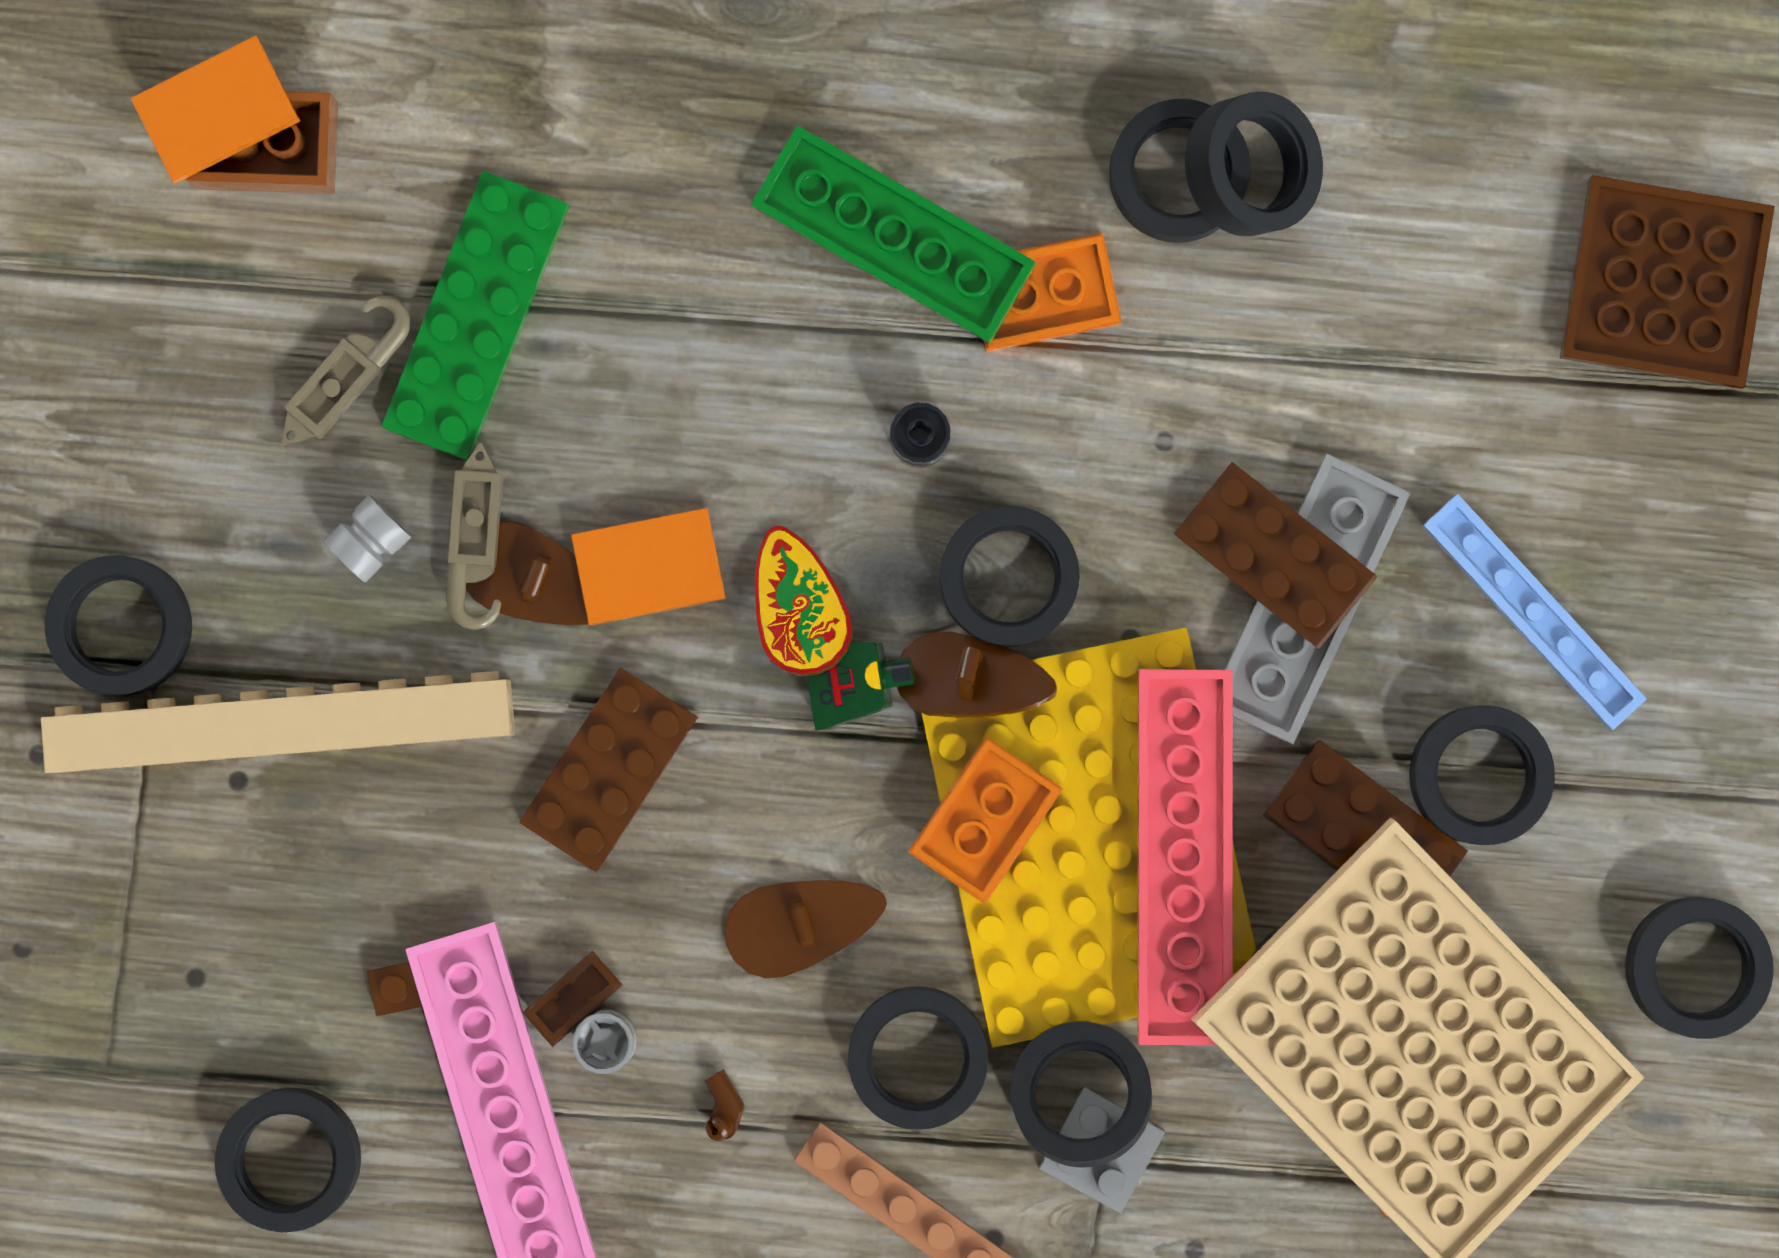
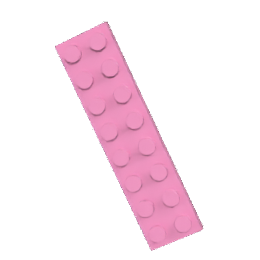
(499, 1096)

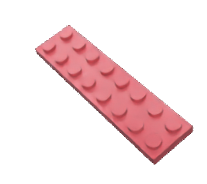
(1183, 849)

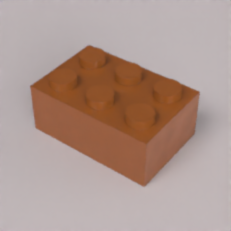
(289, 161)

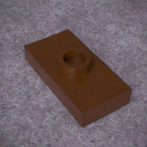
(572, 998)

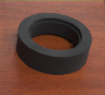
(1299, 153)
(1123, 185)
(1016, 520)
(63, 611)
(1538, 776)
(1755, 977)
(1081, 1037)
(908, 1114)
(231, 1165)

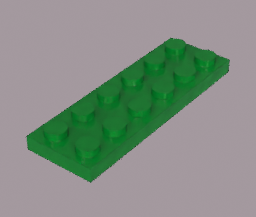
(893, 234)
(475, 316)

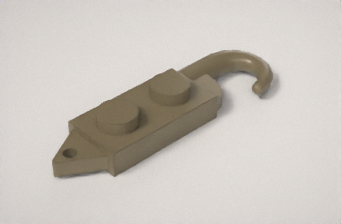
(343, 376)
(473, 535)

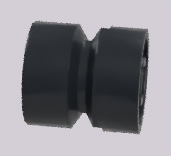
(920, 435)

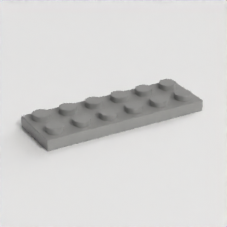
(1273, 664)

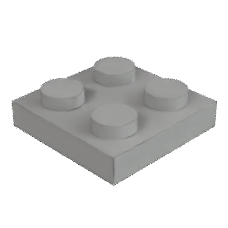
(1116, 1180)

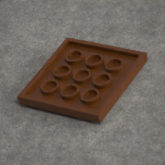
(1667, 282)

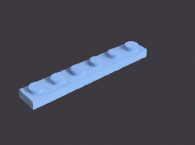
(1534, 612)

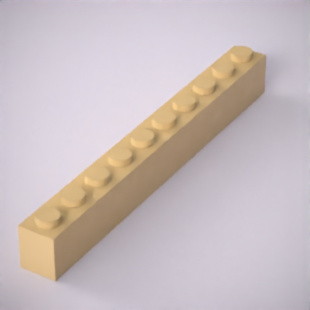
(277, 725)

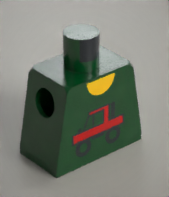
(857, 685)

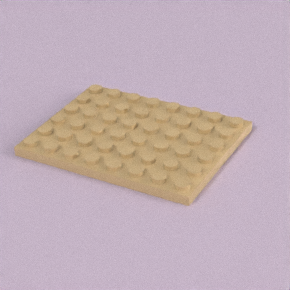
(1418, 1046)

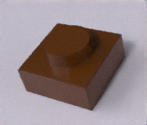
(393, 989)

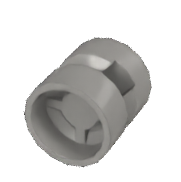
(365, 541)
(605, 1041)

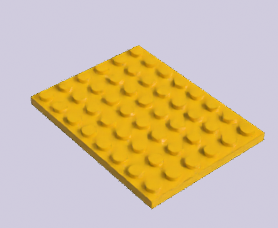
(1065, 916)

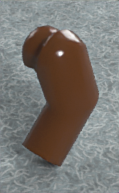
(727, 1110)

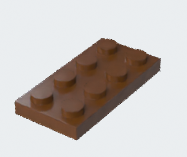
(1275, 555)
(608, 770)
(1338, 808)

